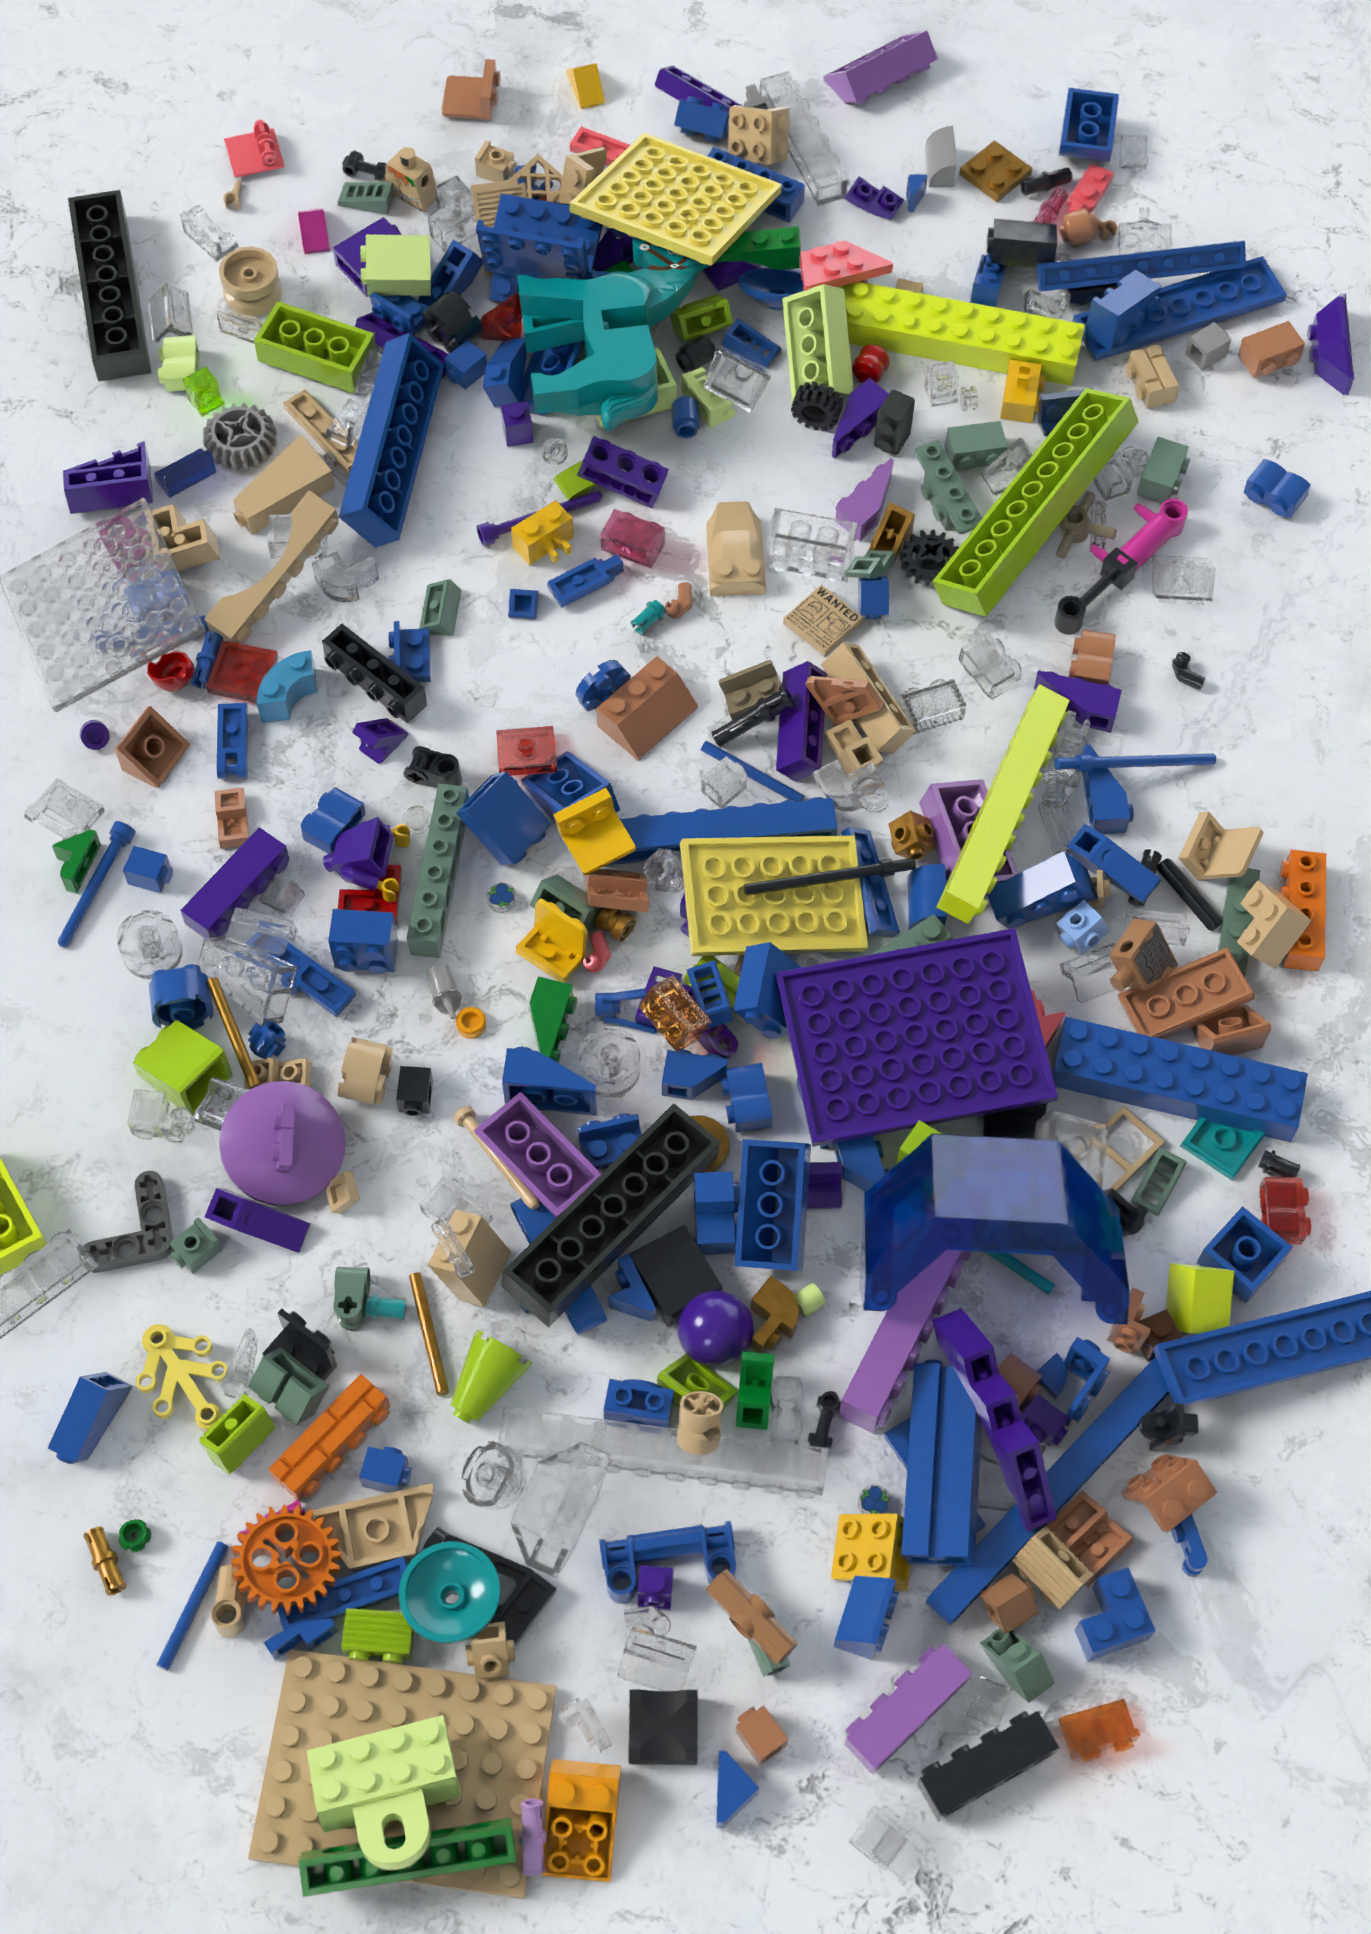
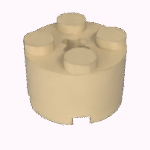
(365, 1071)

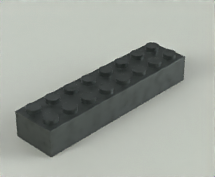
(109, 285)
(610, 1215)

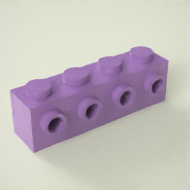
(907, 1708)

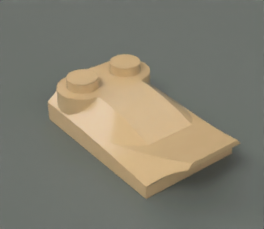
(735, 550)

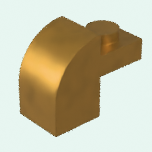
(780, 1311)

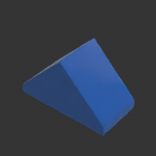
(734, 1789)

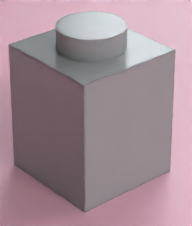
(1208, 346)

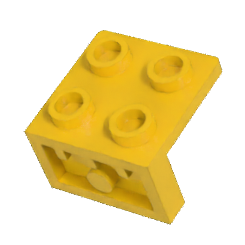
(594, 832)
(870, 1548)

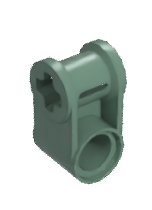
(351, 1291)

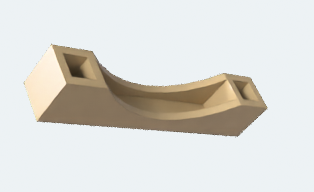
(239, 612)

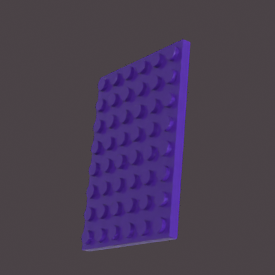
(915, 1037)

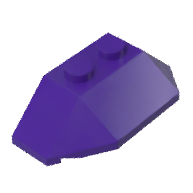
(1332, 345)

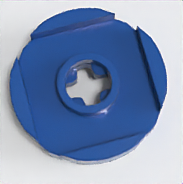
(599, 687)

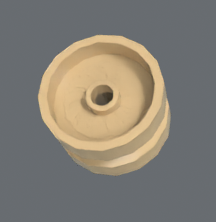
(250, 281)

